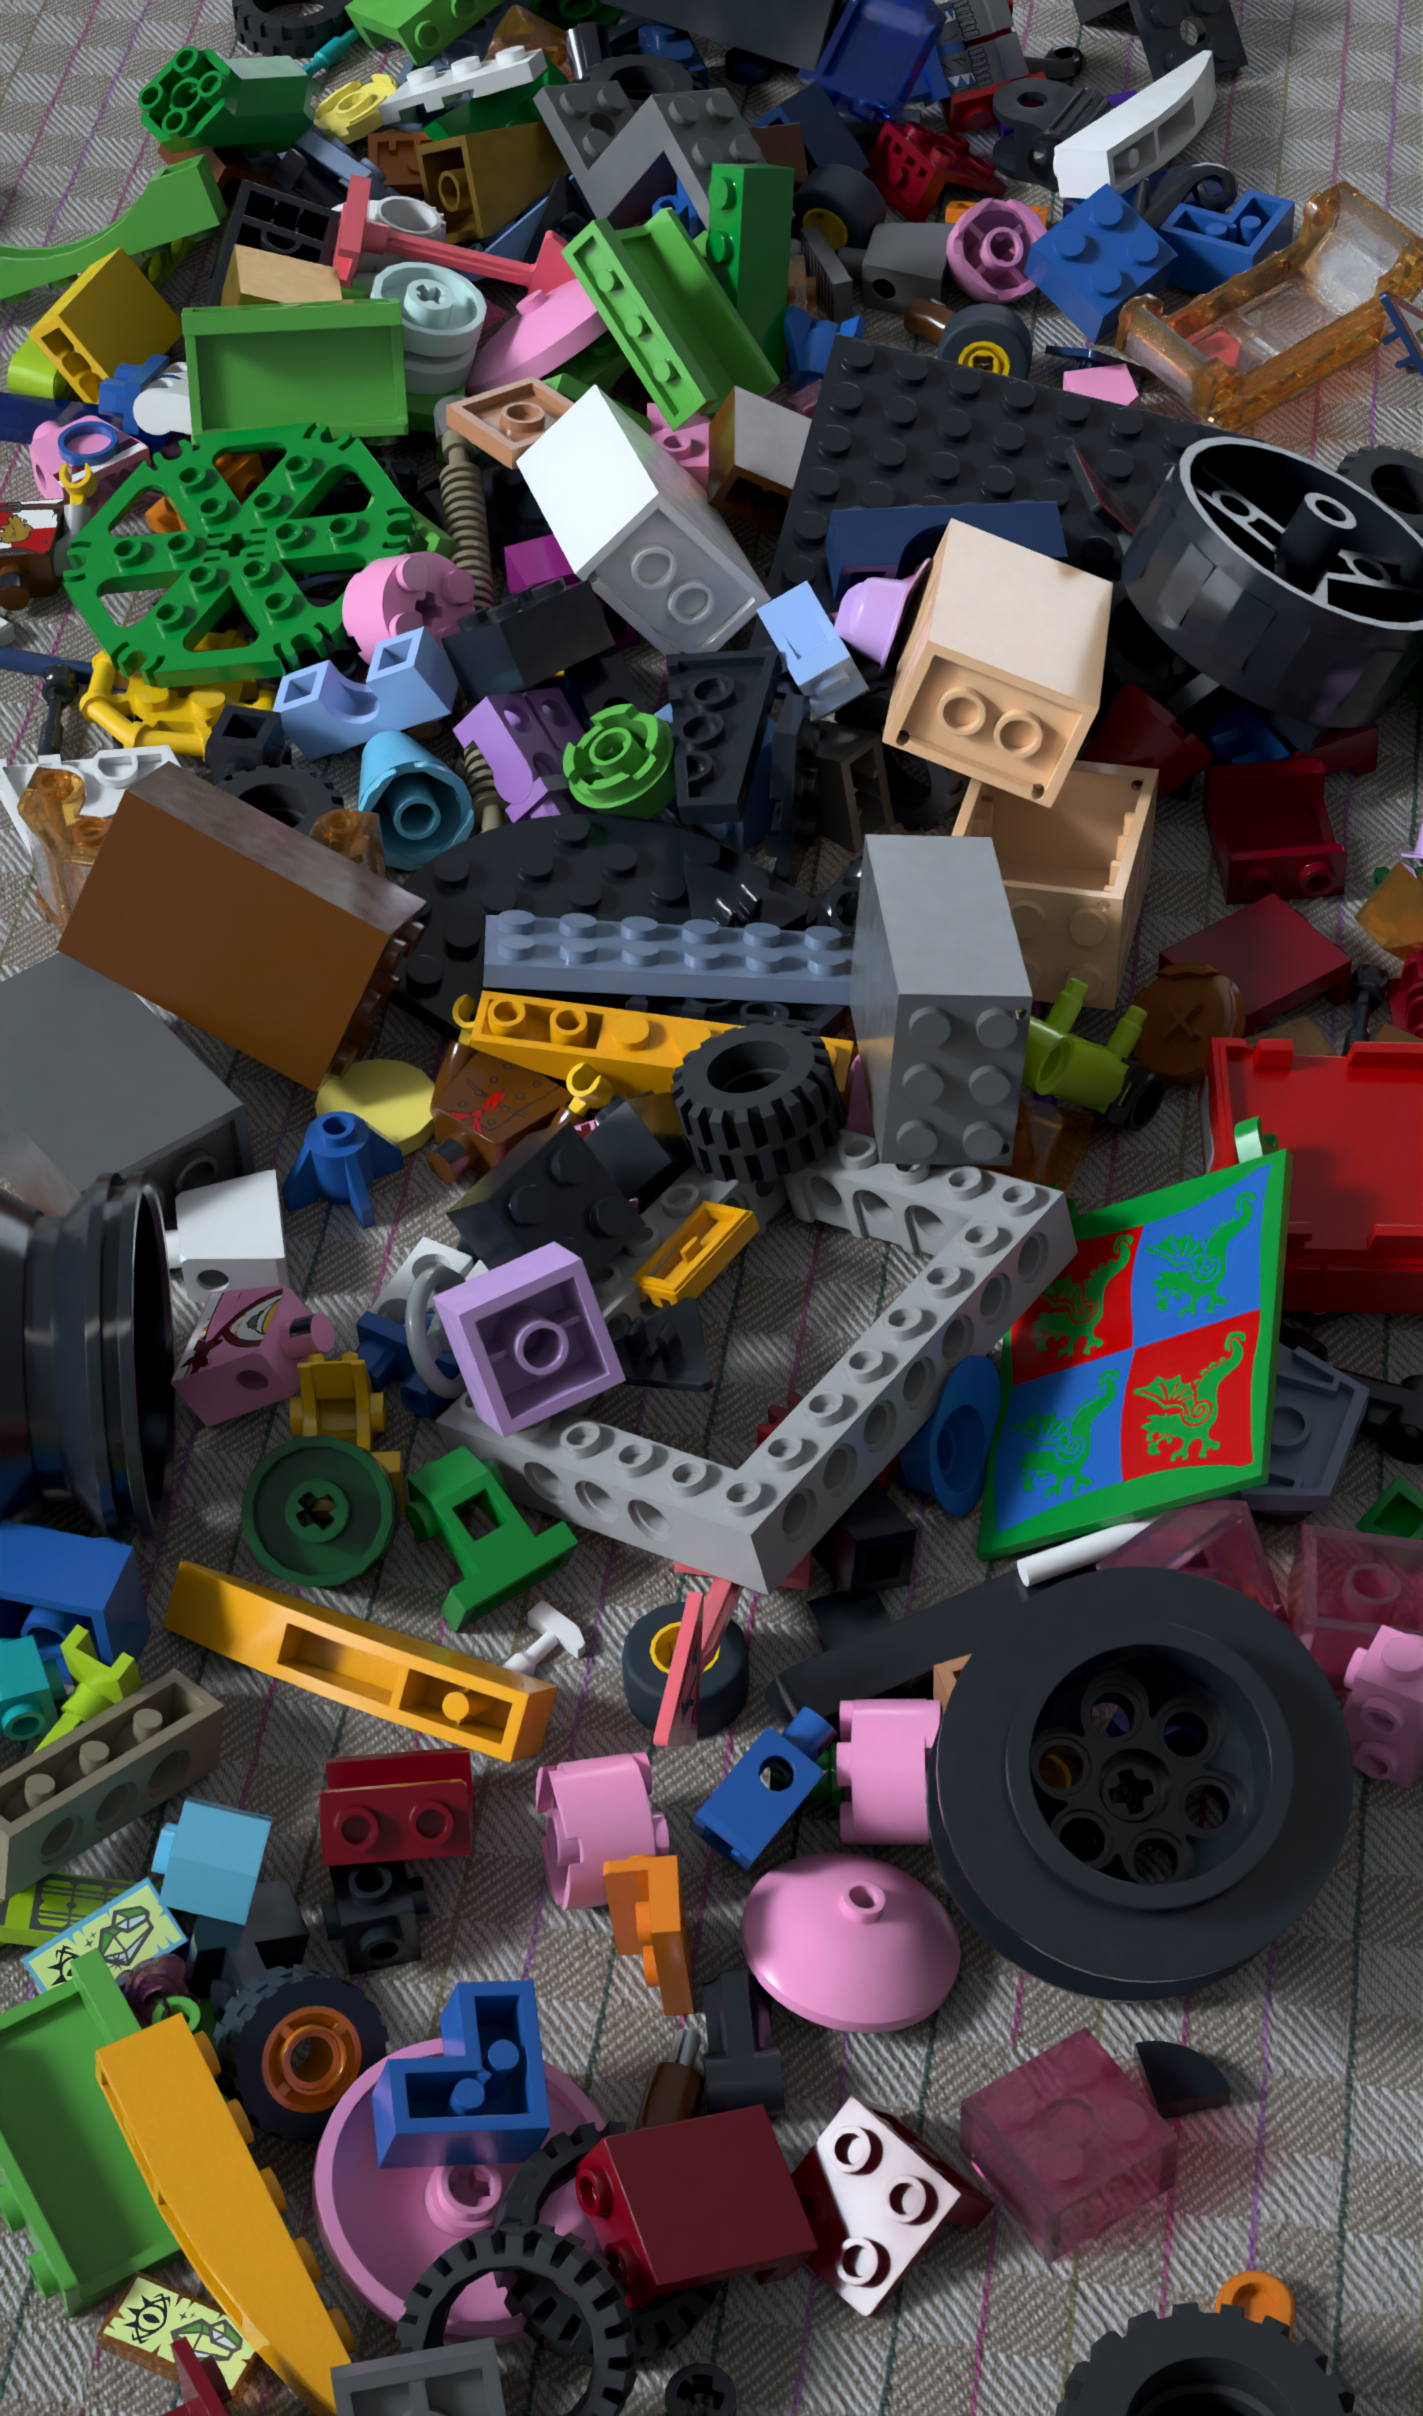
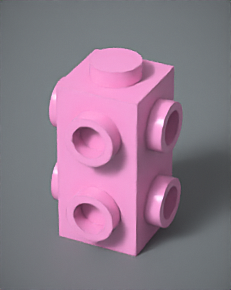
(1386, 1707)

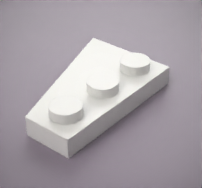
(435, 90)
(104, 778)

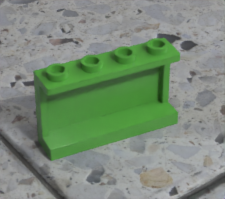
(419, 25)
(669, 316)
(298, 366)
(61, 2148)

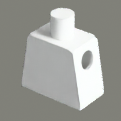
(229, 1236)

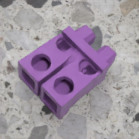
(525, 748)

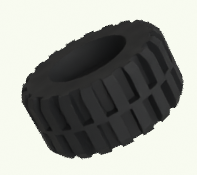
(1204, 2368)

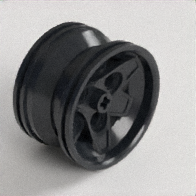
(88, 1359)

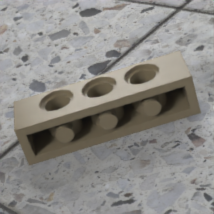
(104, 1776)

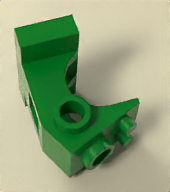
(496, 1564)

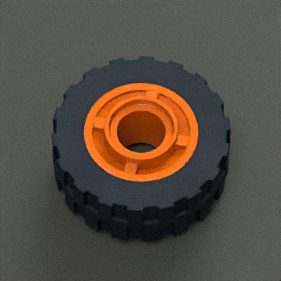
(265, 2027)

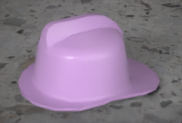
(875, 613)

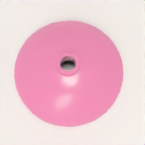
(850, 1942)

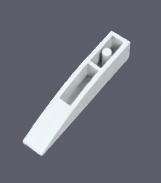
(1139, 132)

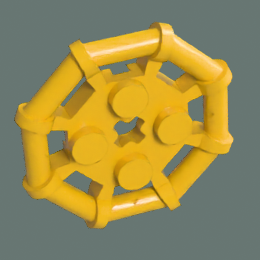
(165, 715)

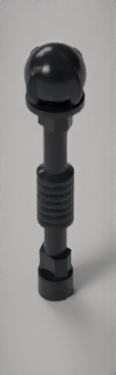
(58, 690)
(1366, 993)

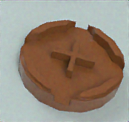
(1184, 1013)

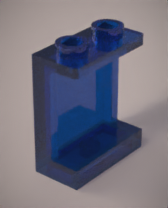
(877, 56)

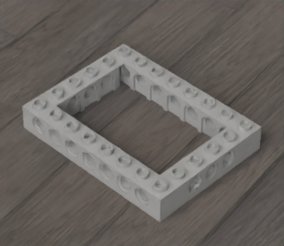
(994, 1255)

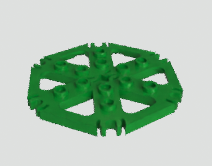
(203, 561)

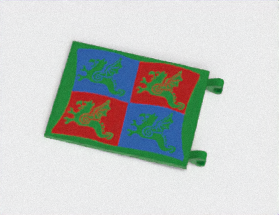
(1145, 1359)

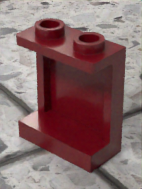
(1272, 831)
(1270, 957)
(397, 1806)
(694, 2204)

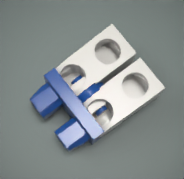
(148, 397)
(384, 1333)

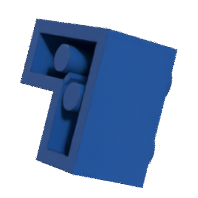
(1219, 245)
(479, 2099)

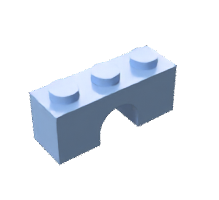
(405, 686)

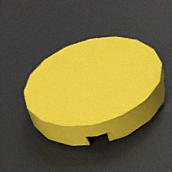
(354, 109)
(387, 1096)

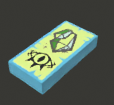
(123, 1930)

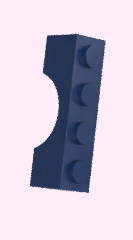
(893, 539)

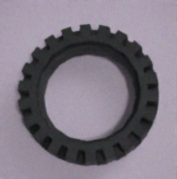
(551, 2256)
(539, 2297)

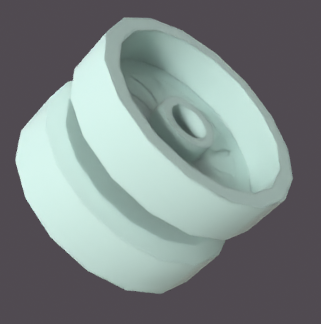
(439, 323)

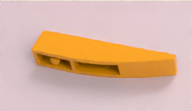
(623, 1046)
(363, 1664)
(221, 2204)

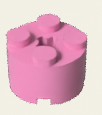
(404, 595)
(885, 1769)
(595, 1816)

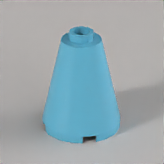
(418, 800)

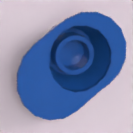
(953, 1445)

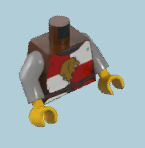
(37, 540)

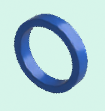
(88, 427)

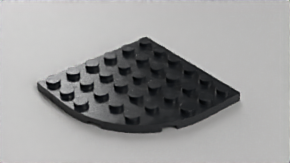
(553, 869)

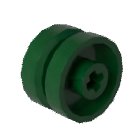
(281, 1502)

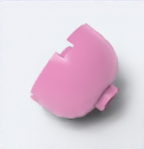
(991, 250)

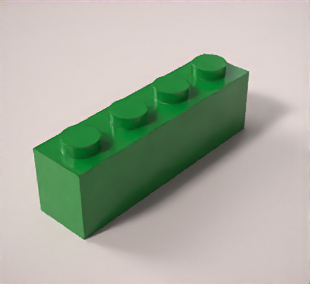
(752, 247)

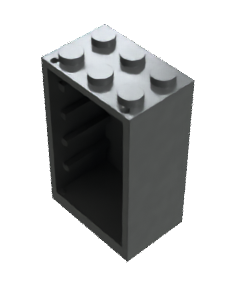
(939, 1000)
(105, 1090)

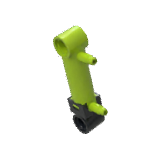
(1087, 1071)

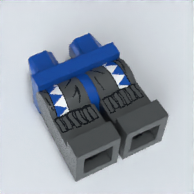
(959, 69)

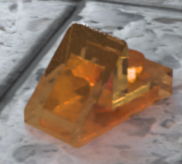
(528, 30)

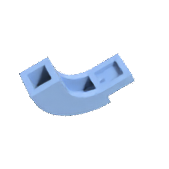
(813, 650)

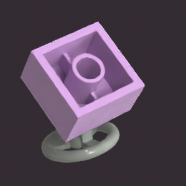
(520, 1334)

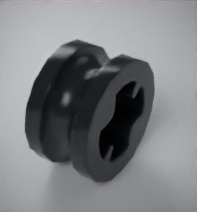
(700, 2379)

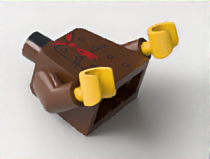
(490, 1104)

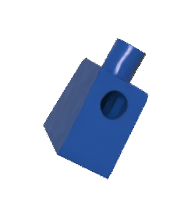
(747, 1815)

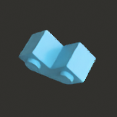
(211, 1859)

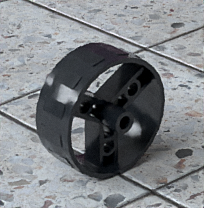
(1281, 582)

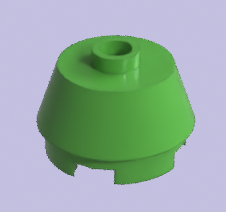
(623, 764)

